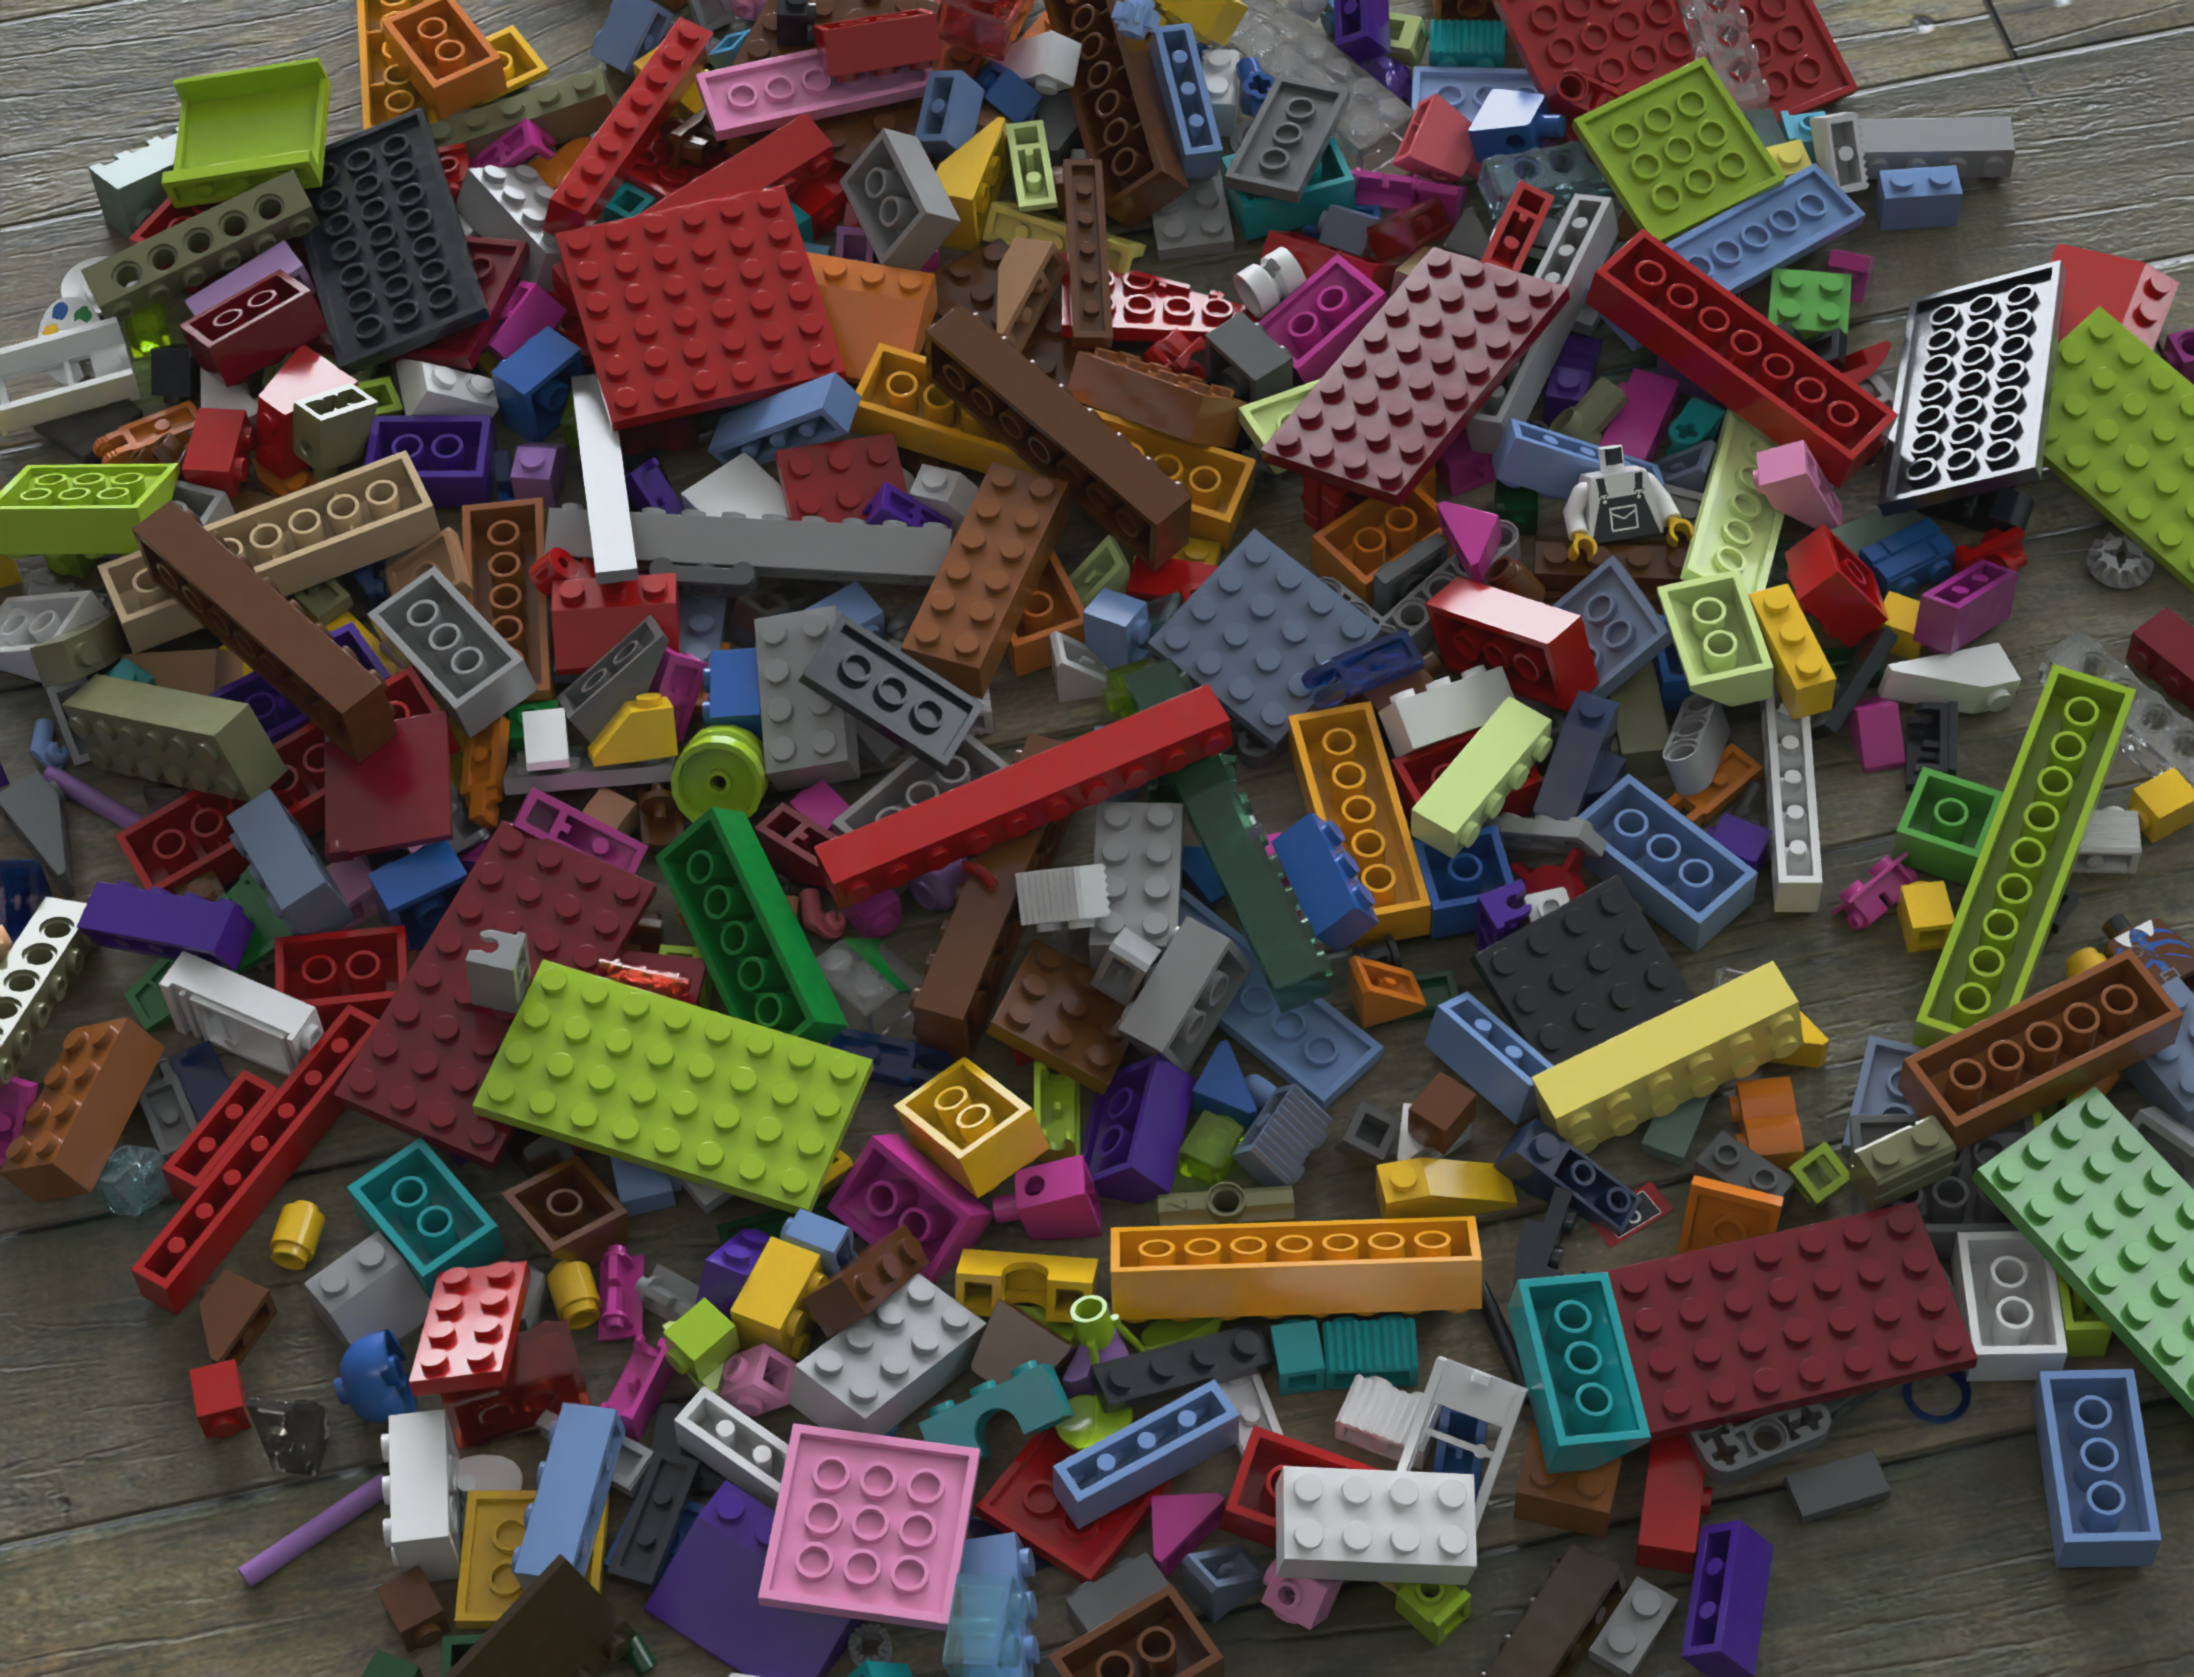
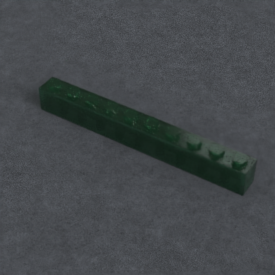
(1239, 859)

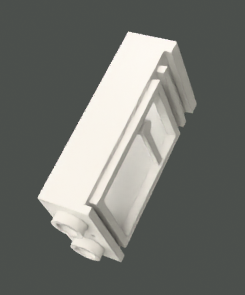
(110, 361)
(240, 1014)
(1474, 1395)

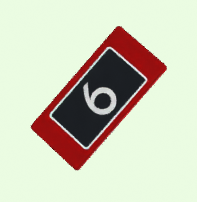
(1650, 1209)

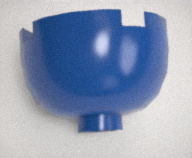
(375, 1378)

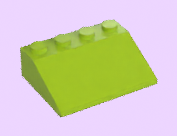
(81, 508)

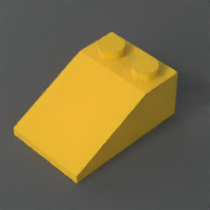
(973, 181)

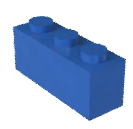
(1326, 881)

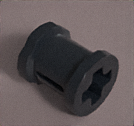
(1383, 951)

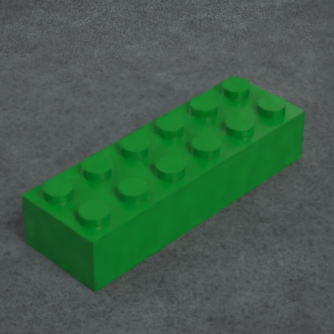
(748, 928)

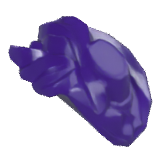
(1391, 74)

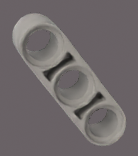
(1696, 744)

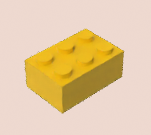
(972, 1127)

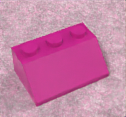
(1323, 317)
(901, 1186)

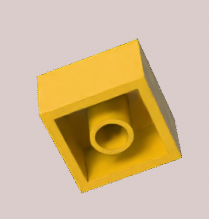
(772, 1303)

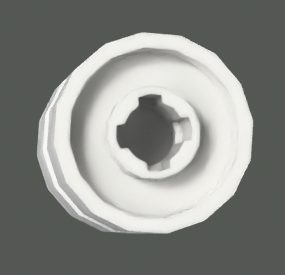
(1266, 284)

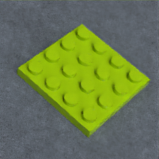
(1678, 151)

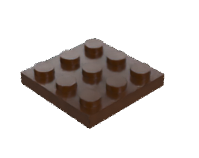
(1062, 1018)

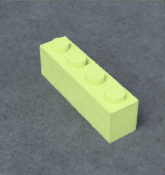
(1481, 778)

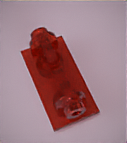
(639, 976)

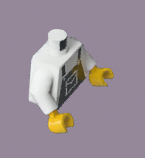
(1619, 505)

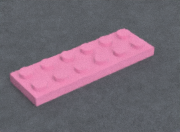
(783, 87)

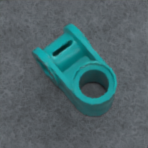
(1695, 425)

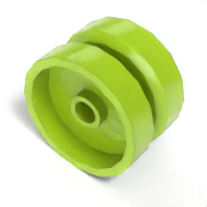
(720, 770)

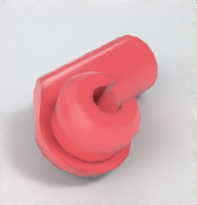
(818, 921)

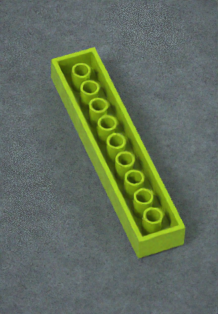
(2027, 854)

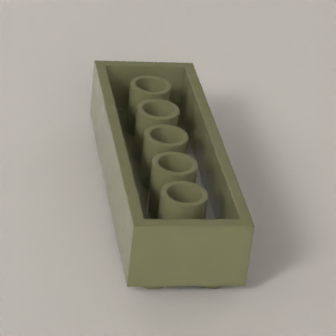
(174, 737)

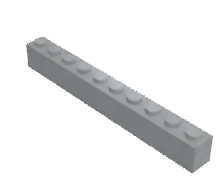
(771, 544)

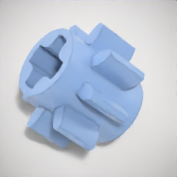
(1135, 18)

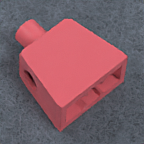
(1438, 143)

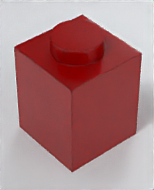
(220, 1399)

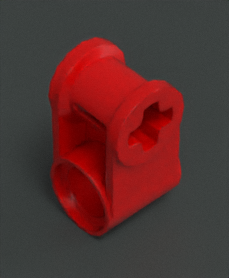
(1585, 91)

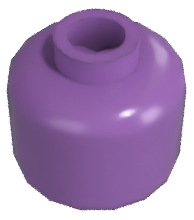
(938, 888)

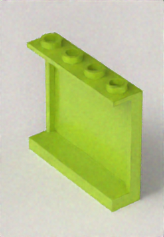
(248, 130)

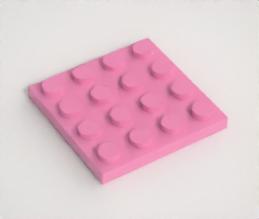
(869, 1527)

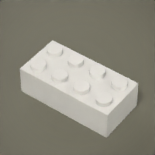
(1375, 1525)

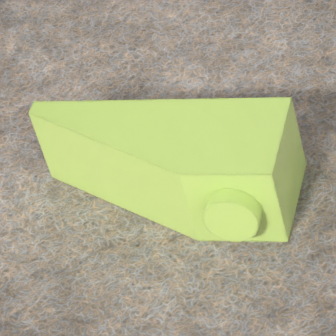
(1030, 166)

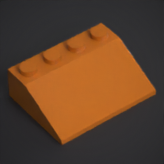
(872, 306)

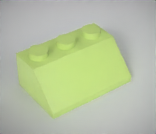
(1718, 638)

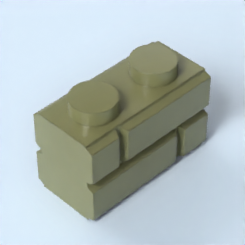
(1902, 1162)

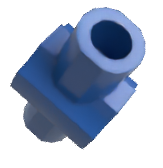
(1254, 85)

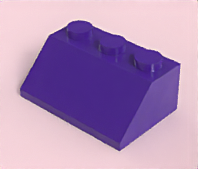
(1138, 1130)

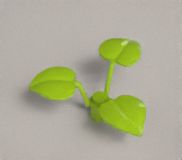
(1094, 1330)

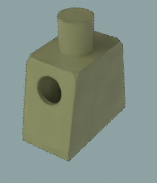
(332, 428)

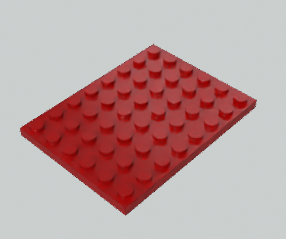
(1645, 39)

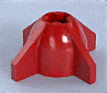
(1554, 876)

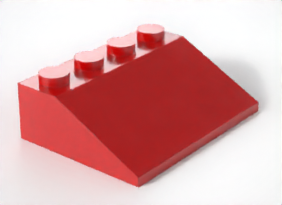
(2123, 287)

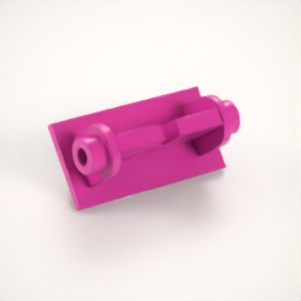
(1387, 190)
(1862, 901)
(621, 1308)

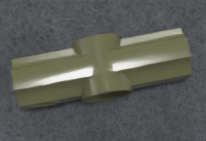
(1591, 413)
(1249, 1205)

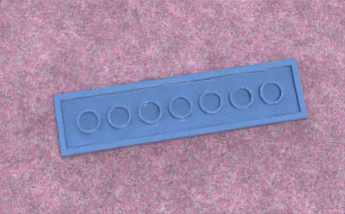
(1765, 233)
(1303, 1046)

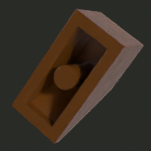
(234, 1316)

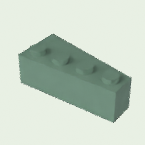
(132, 185)

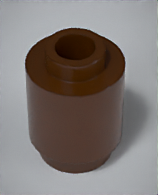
(1515, 578)

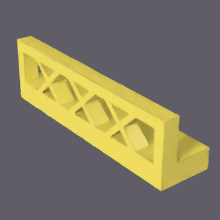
(1007, 223)

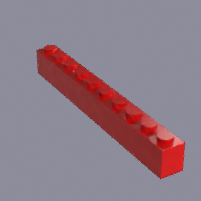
(1023, 796)

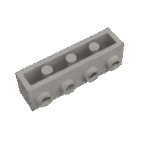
(1974, 144)

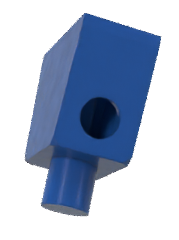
(1513, 124)

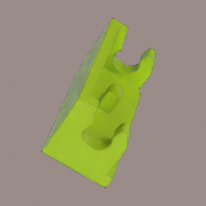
(1057, 1113)

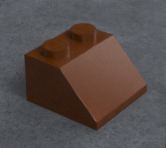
(569, 1212)

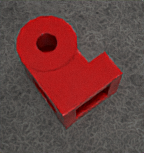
(556, 566)

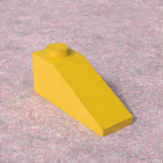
(1441, 1188)

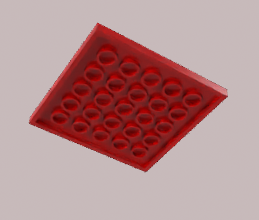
(698, 307)

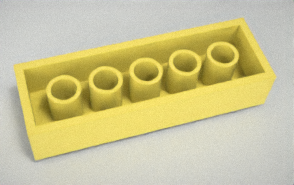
(1671, 1059)

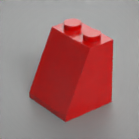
(300, 377)

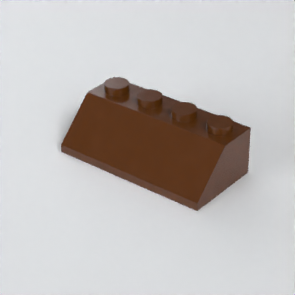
(1647, 562)

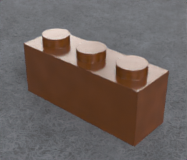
(866, 1280)

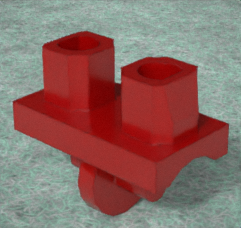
(1175, 353)
(1996, 547)

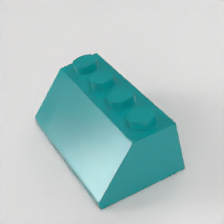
(1577, 1370)

